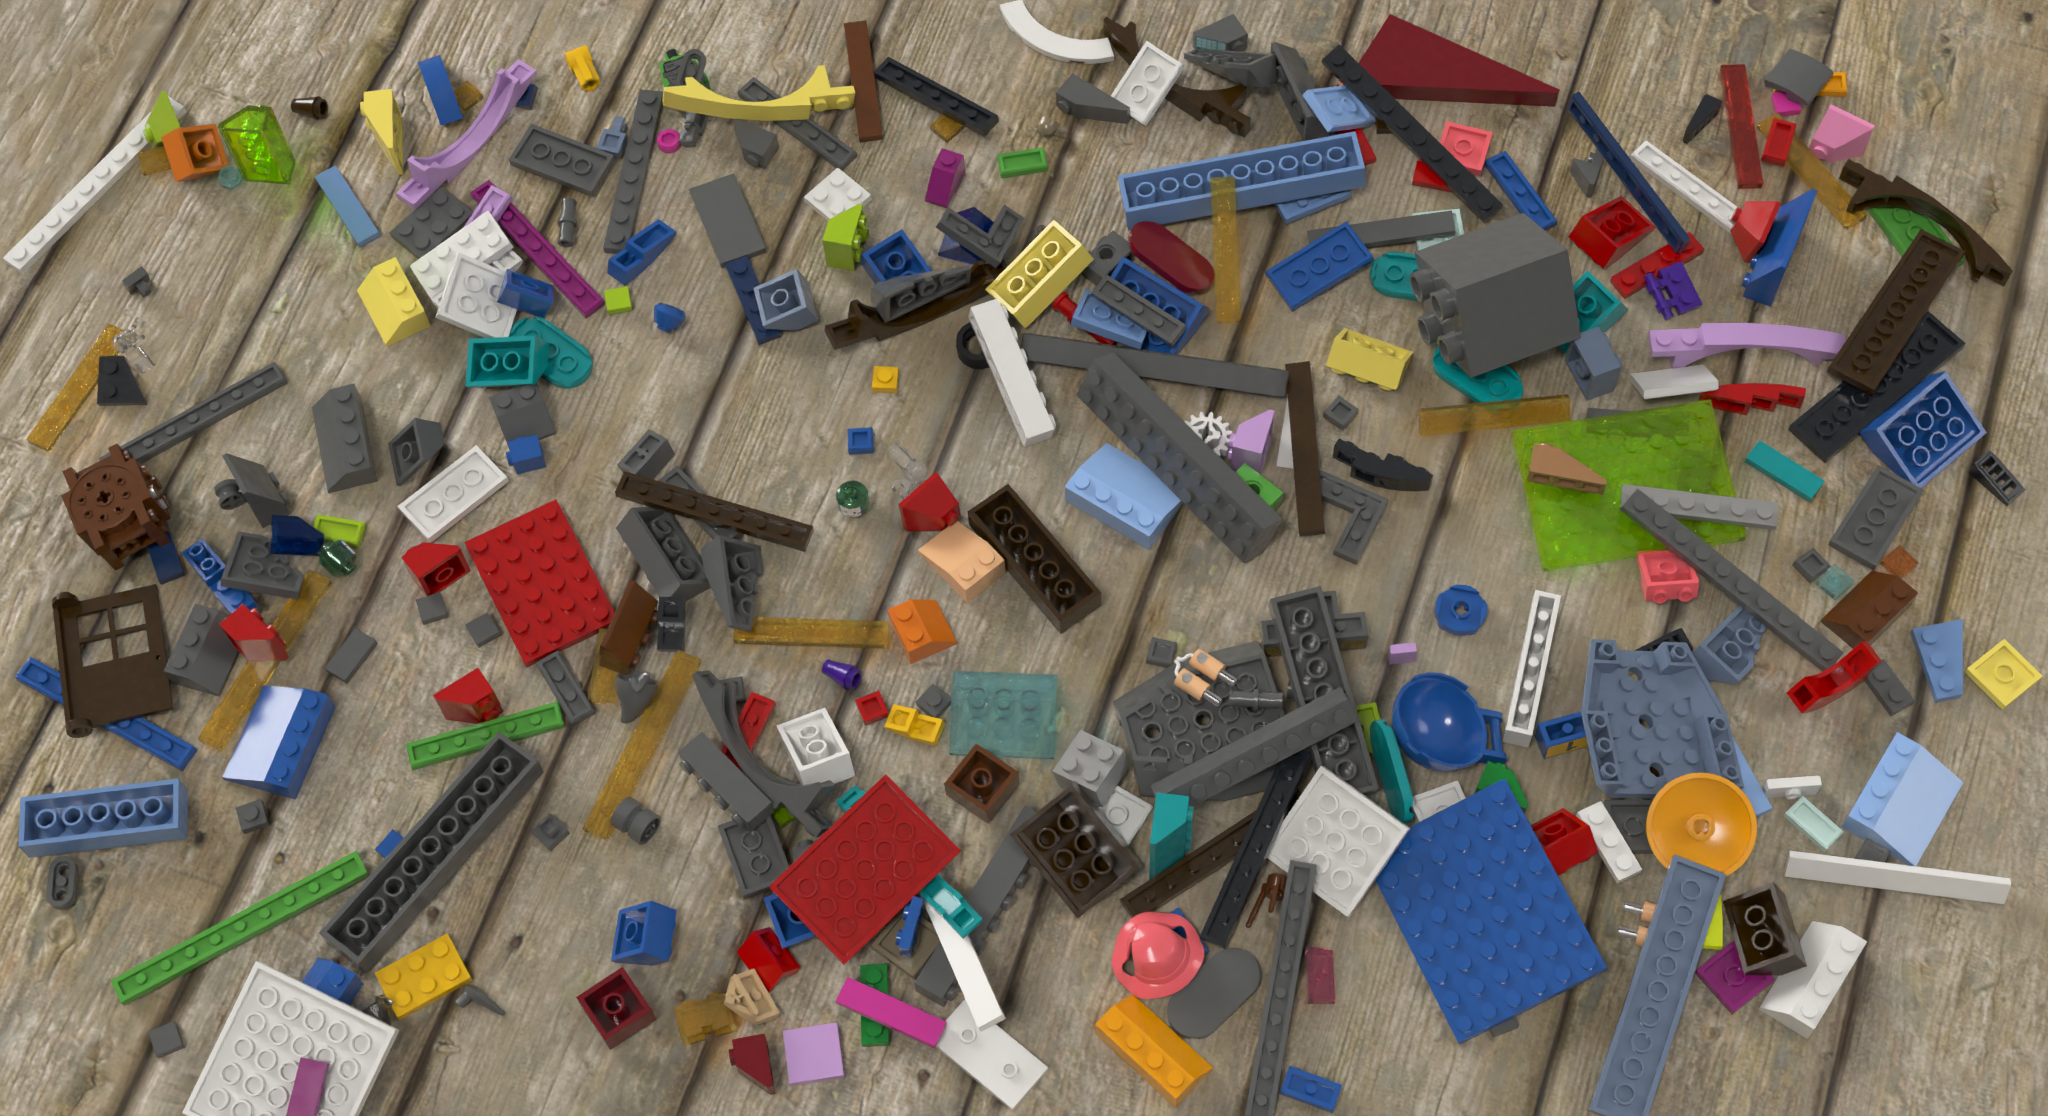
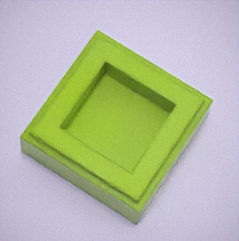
(618, 300)

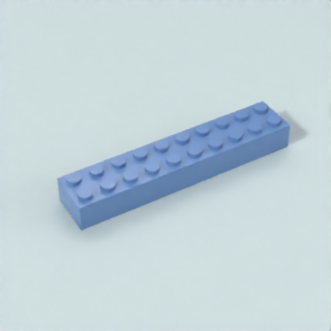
(1260, 179)

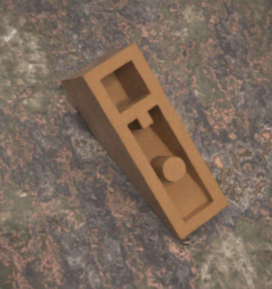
(1559, 469)

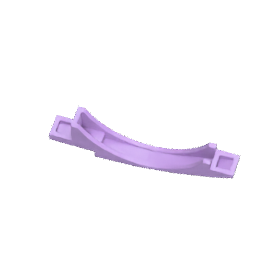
(444, 166)
(1690, 345)

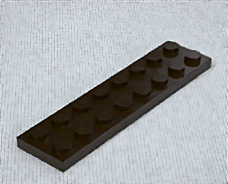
(1896, 312)

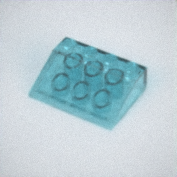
(1004, 714)

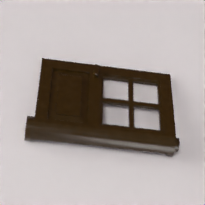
(117, 687)

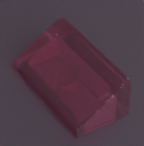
(1319, 975)

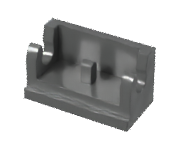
(647, 456)

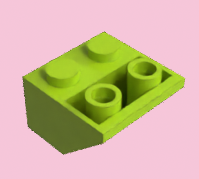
(845, 238)

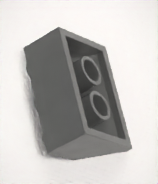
(202, 653)

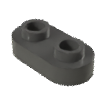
(687, 70)
(62, 884)

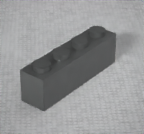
(725, 782)

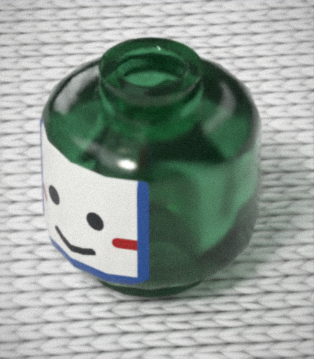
(852, 498)
(337, 558)

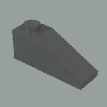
(1089, 102)

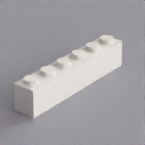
(1011, 372)
(1531, 668)

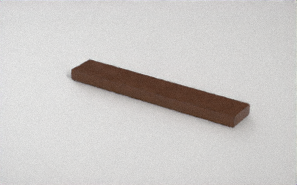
(863, 81)

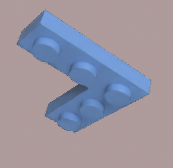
(1300, 208)

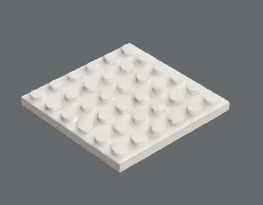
(269, 1033)

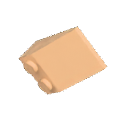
(963, 560)

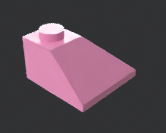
(1840, 136)

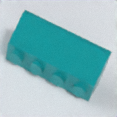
(1170, 831)

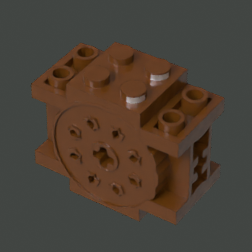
(117, 506)

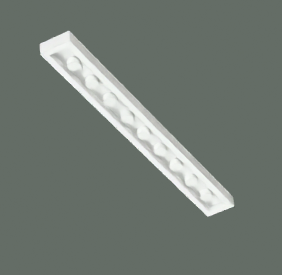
(82, 197)

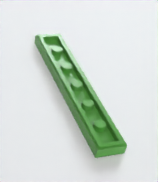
(477, 736)

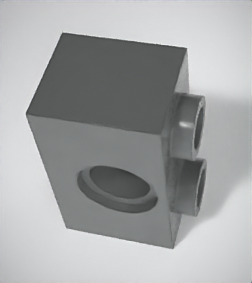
(1109, 247)

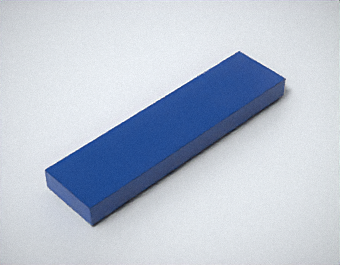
(1519, 190)

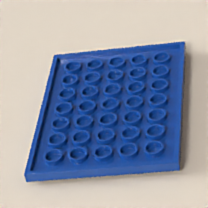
(1486, 913)

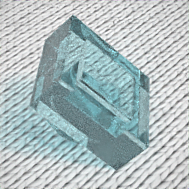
(1834, 582)

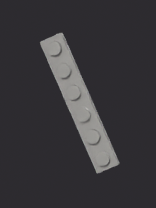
(1709, 507)

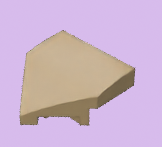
(749, 998)

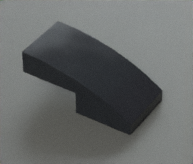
(671, 624)

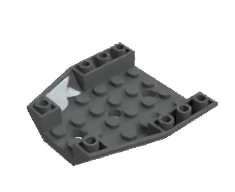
(1174, 714)

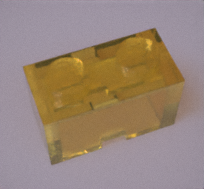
(704, 1017)

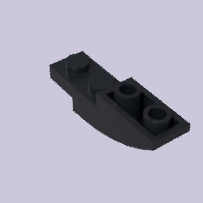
(1390, 473)

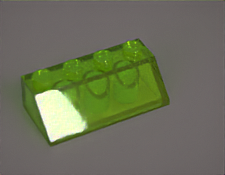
(258, 145)

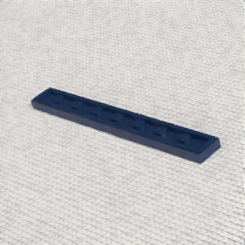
(1628, 173)

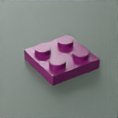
(1727, 981)

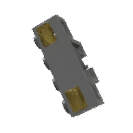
(1349, 629)

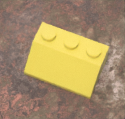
(392, 302)
(1369, 359)

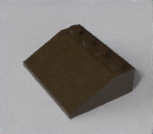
(1076, 849)

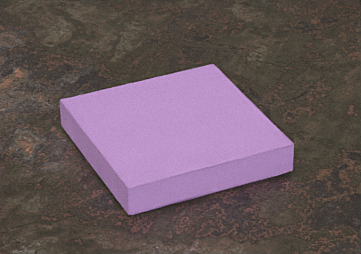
(813, 1054)

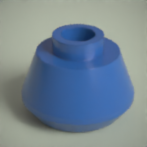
(668, 317)

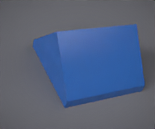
(526, 293)
(786, 923)

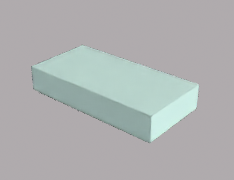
(1813, 824)

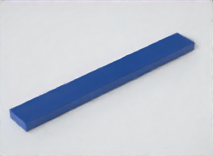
(136, 731)

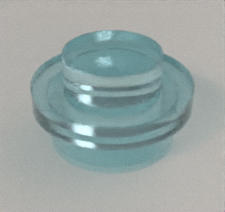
(229, 177)

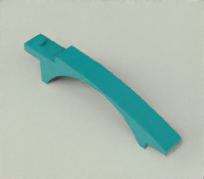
(937, 892)

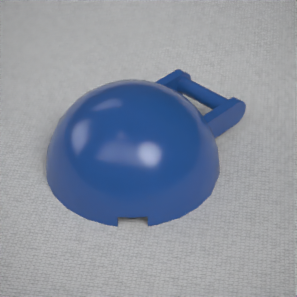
(1443, 726)

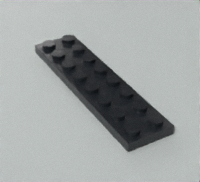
(1848, 410)

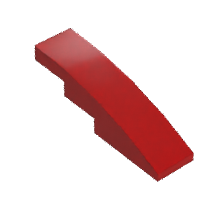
(1762, 396)

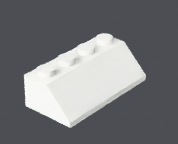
(1805, 994)

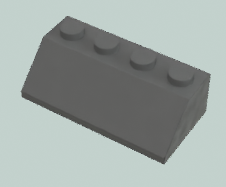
(1292, 84)
(343, 439)
(663, 552)

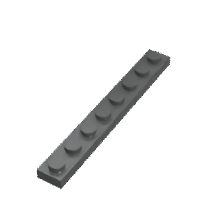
(633, 170)

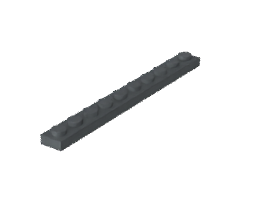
(1731, 581)
(1281, 989)

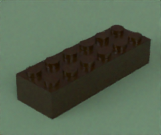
(1035, 558)

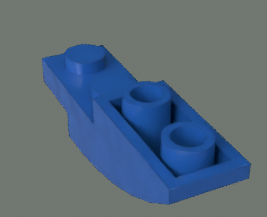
(210, 570)

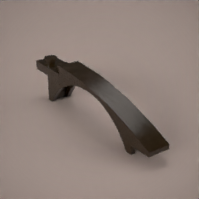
(1218, 105)
(1878, 192)
(866, 323)

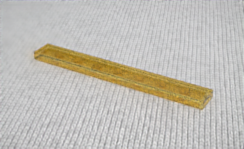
(257, 673)
(642, 743)

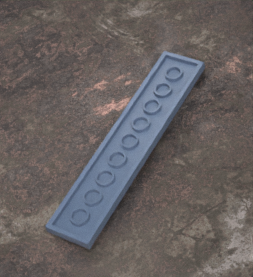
(1657, 990)

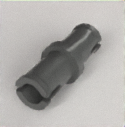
(567, 222)
(1256, 699)

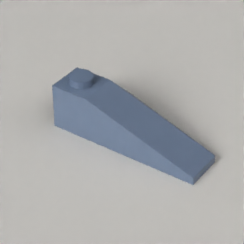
(1730, 648)

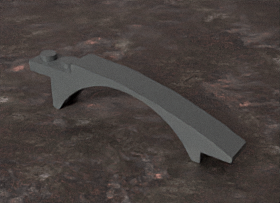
(800, 799)

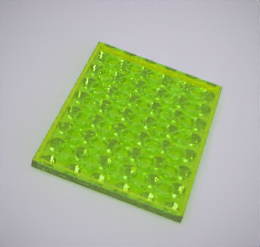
(1652, 448)

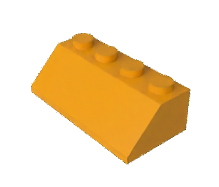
(1152, 1049)

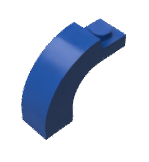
(440, 90)

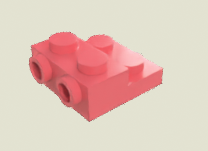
(1666, 577)

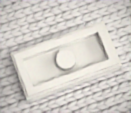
(1792, 787)

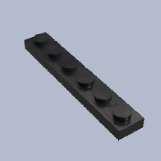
(936, 96)

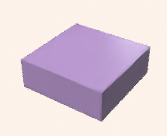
(1402, 653)

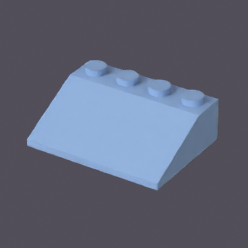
(1123, 495)
(1904, 800)

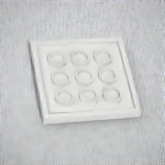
(1340, 834)

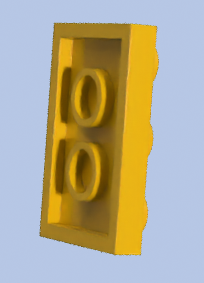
(423, 976)

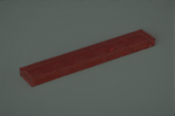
(1741, 126)

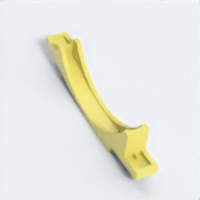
(813, 96)

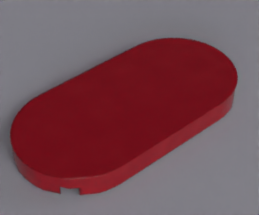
(1170, 257)

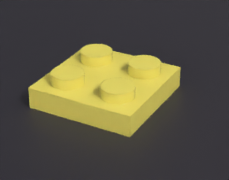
(2003, 674)

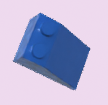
(893, 258)

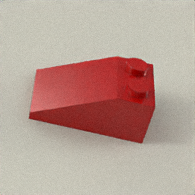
(1610, 231)

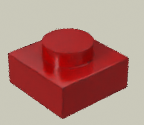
(871, 708)

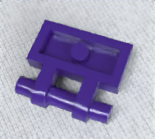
(1678, 287)

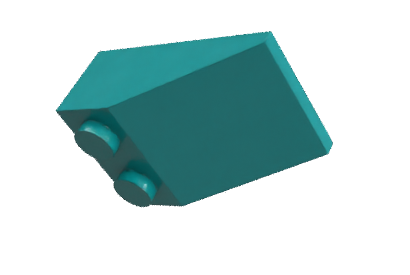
(1595, 305)

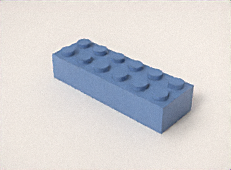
(103, 818)

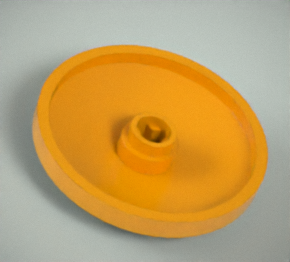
(1702, 821)

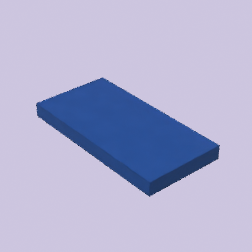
(1319, 266)

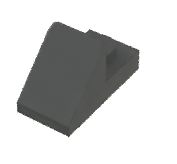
(1587, 172)

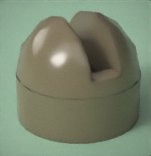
(1047, 127)

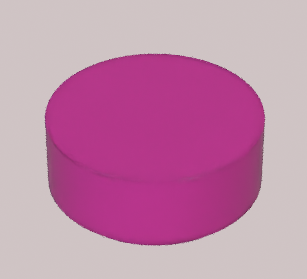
(668, 141)

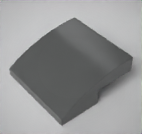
(1798, 77)

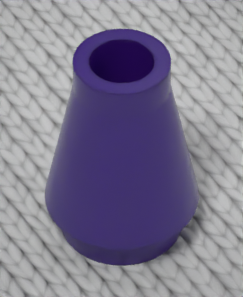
(843, 674)

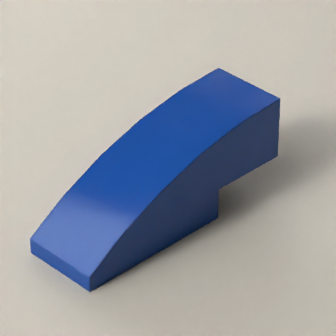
(640, 252)

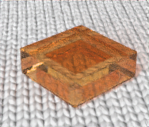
(1899, 562)

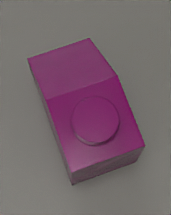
(945, 177)

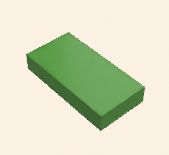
(1022, 162)

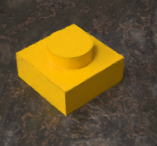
(885, 379)

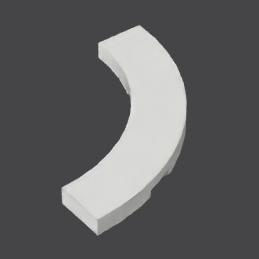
(1053, 44)

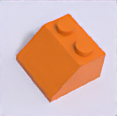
(195, 152)
(920, 628)

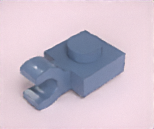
(614, 140)

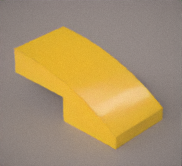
(914, 726)

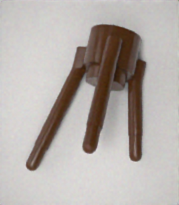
(1275, 892)

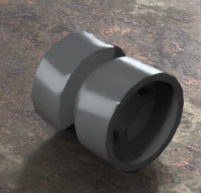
(633, 819)

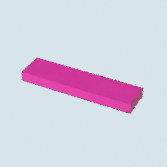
(891, 1012)

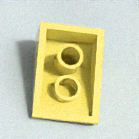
(386, 123)

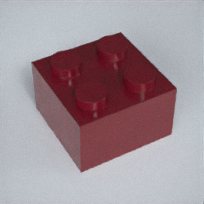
(616, 1008)

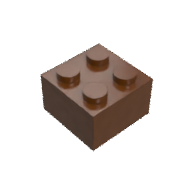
(982, 783)

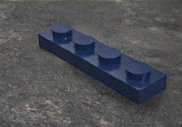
(744, 281)

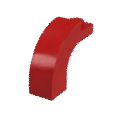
(1823, 688)

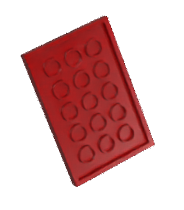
(541, 582)
(864, 869)

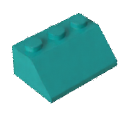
(506, 361)

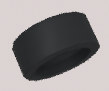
(971, 360)

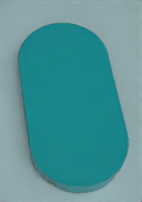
(1392, 273)
(567, 359)
(1490, 386)
(1391, 770)

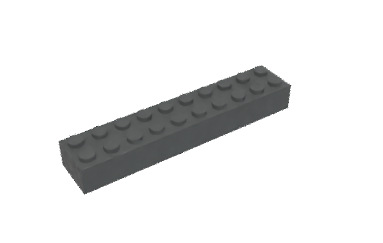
(1179, 457)
(431, 852)

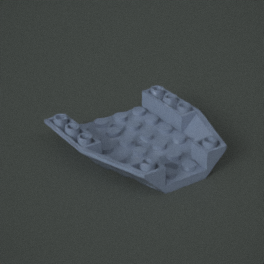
(1675, 699)

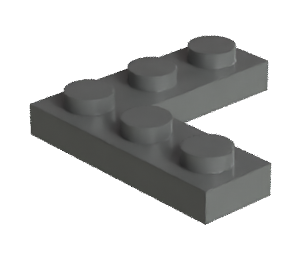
(989, 245)
(1366, 510)

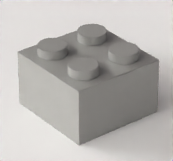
(1093, 765)

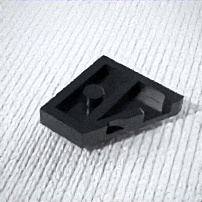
(117, 383)

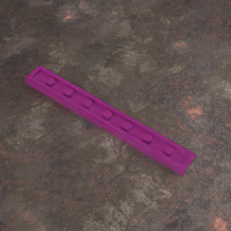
(545, 257)

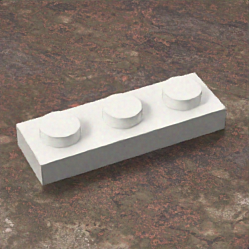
(1610, 843)

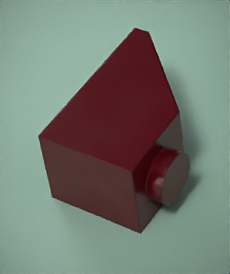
(753, 1061)

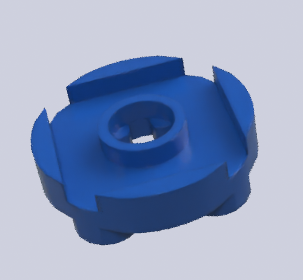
(1460, 624)

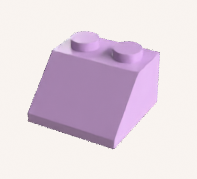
(1251, 442)

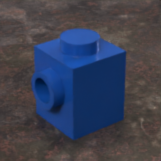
(525, 454)

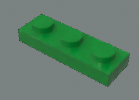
(872, 1032)

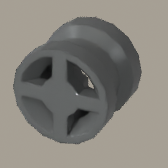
(229, 494)

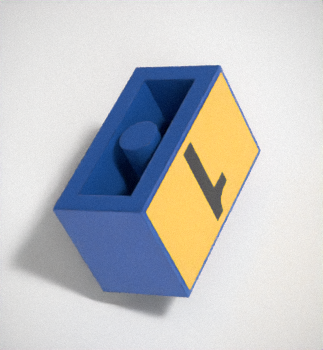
(1561, 735)

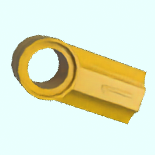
(581, 64)

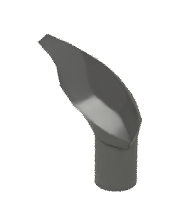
(481, 999)

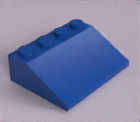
(1777, 250)
(1166, 298)
(1924, 430)
(280, 740)

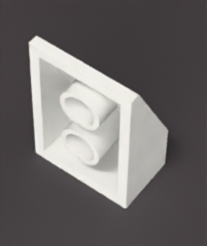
(816, 748)

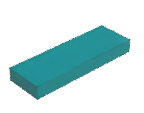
(1784, 471)

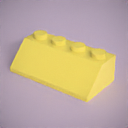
(1040, 273)

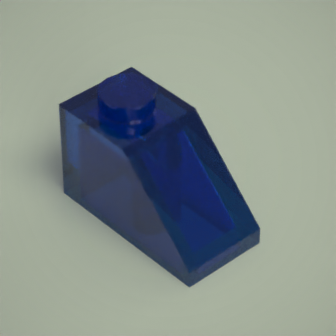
(294, 536)

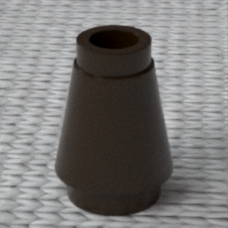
(311, 107)

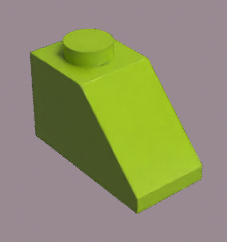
(160, 121)

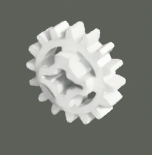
(1216, 440)

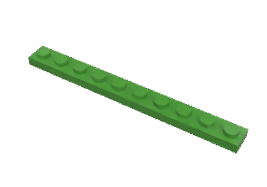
(239, 928)

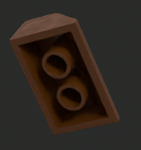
(1870, 608)
(628, 630)

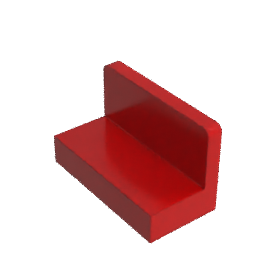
(765, 955)

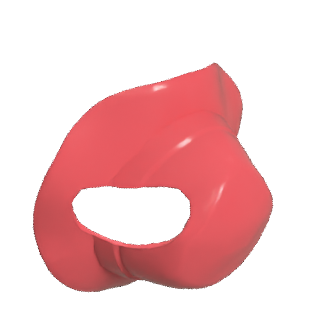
(1160, 956)

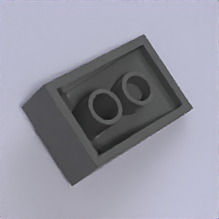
(258, 488)

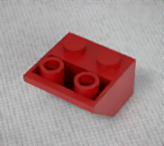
(253, 637)

